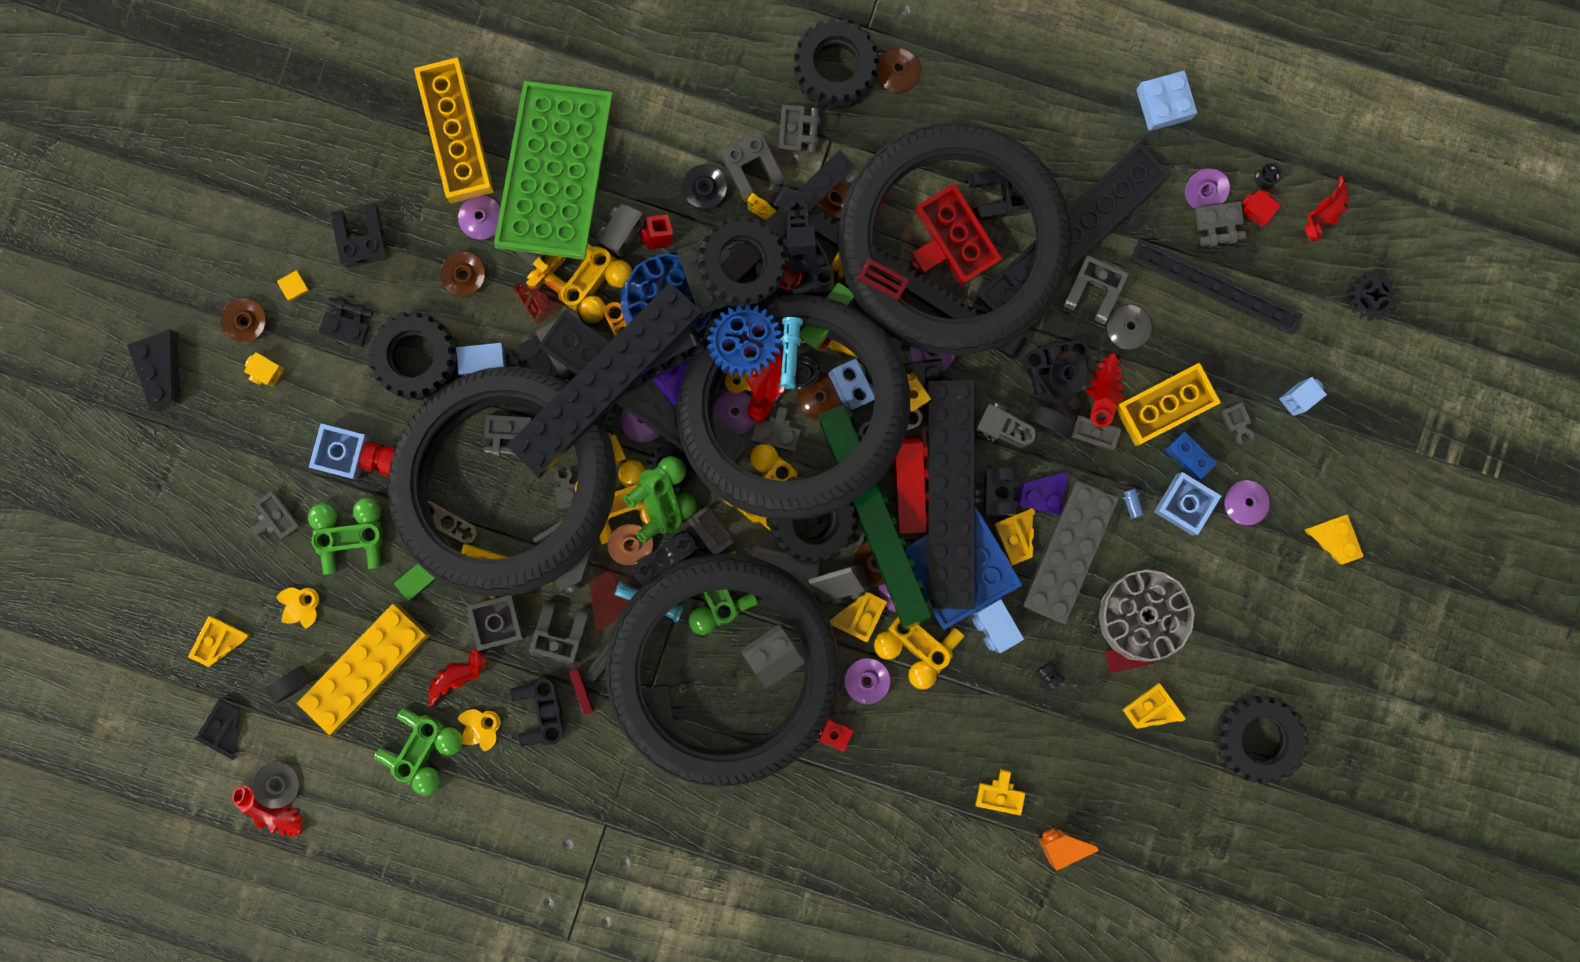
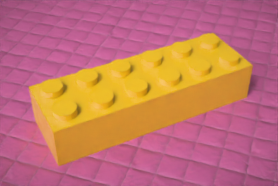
(454, 130)
(363, 668)

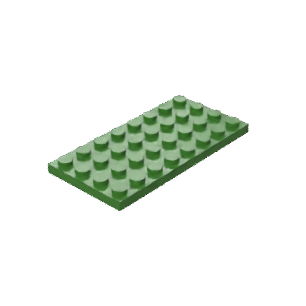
(553, 170)

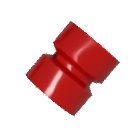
(789, 279)
(376, 458)

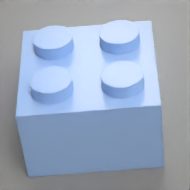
(1166, 100)
(338, 451)
(1187, 504)
(997, 626)

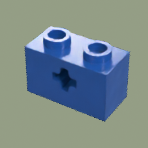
(1190, 456)

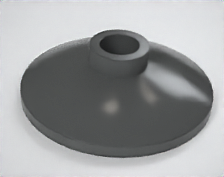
(1118, 330)
(287, 785)

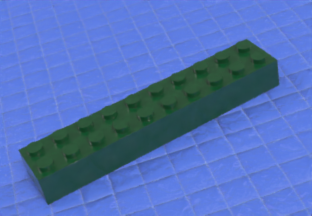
(879, 526)

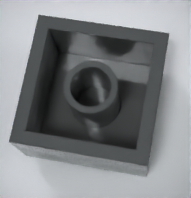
(496, 622)

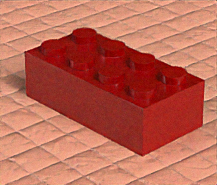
(958, 233)

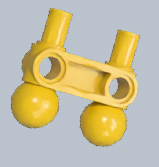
(588, 280)
(766, 459)
(629, 476)
(922, 673)

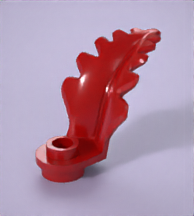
(1327, 211)
(765, 389)
(1106, 391)
(456, 676)
(262, 816)

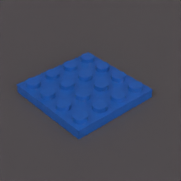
(992, 572)

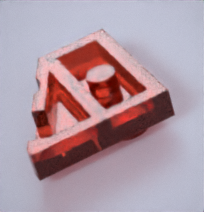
(534, 301)
(605, 604)

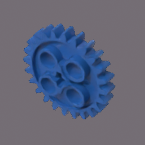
(736, 359)

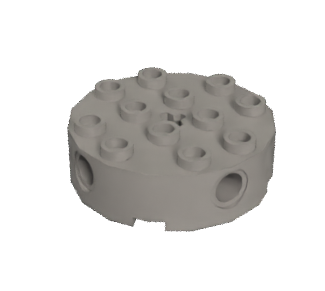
(1165, 604)

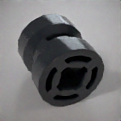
(1272, 173)
(1049, 676)

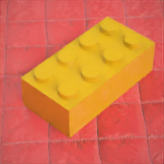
(1167, 404)

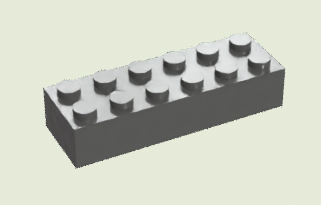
(1069, 552)

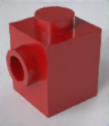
(1260, 207)
(656, 232)
(928, 257)
(836, 735)

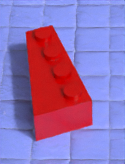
(911, 486)

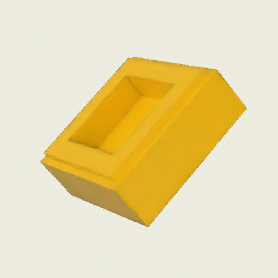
(293, 285)

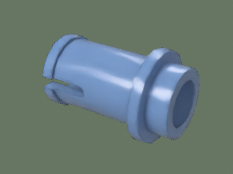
(1133, 503)

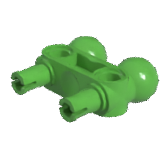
(663, 505)
(323, 518)
(705, 619)
(418, 751)

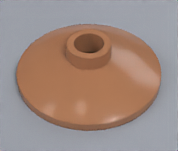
(625, 552)

